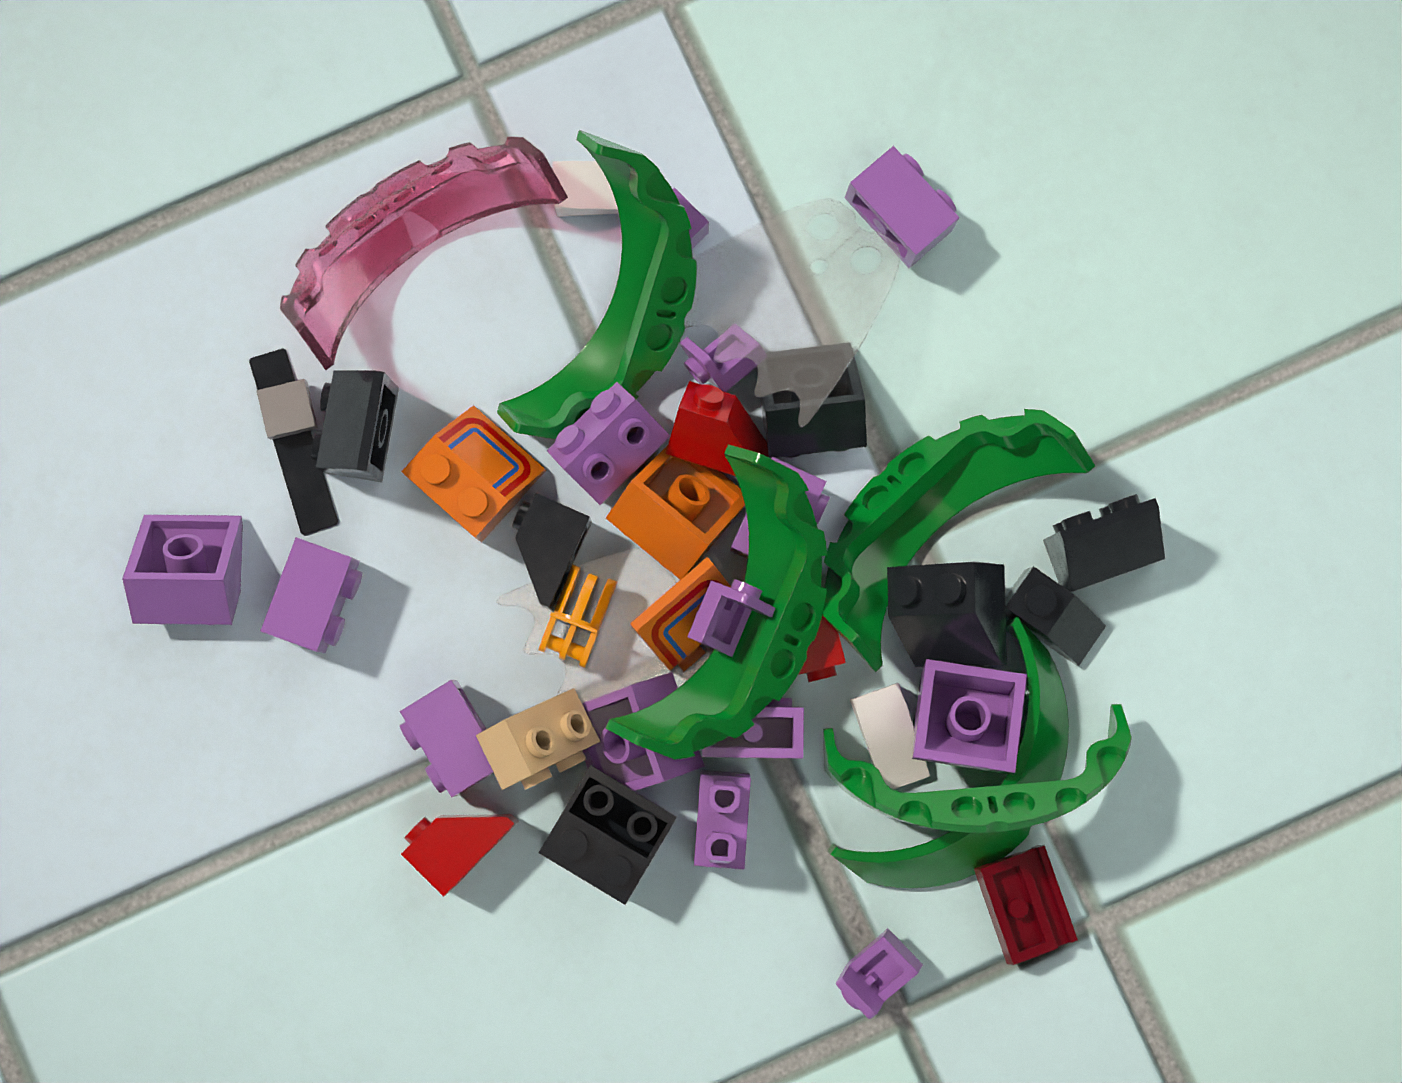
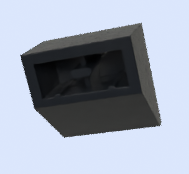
(1102, 548)
(607, 834)

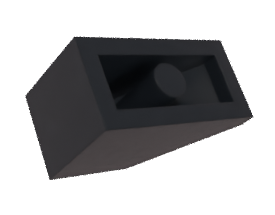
(549, 543)
(1054, 615)

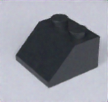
(356, 424)
(834, 427)
(950, 612)

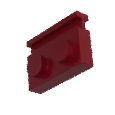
(1025, 904)

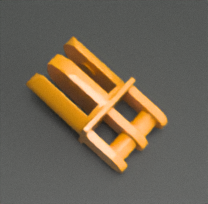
(576, 620)

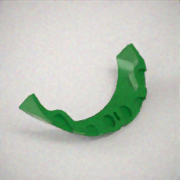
(647, 305)
(919, 496)
(772, 650)
(1038, 760)
(984, 807)

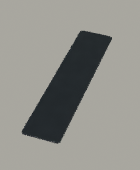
(303, 480)

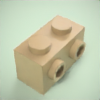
(537, 739)

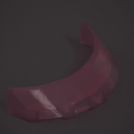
(400, 220)

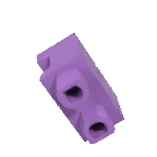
(722, 819)

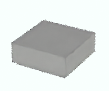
(287, 409)

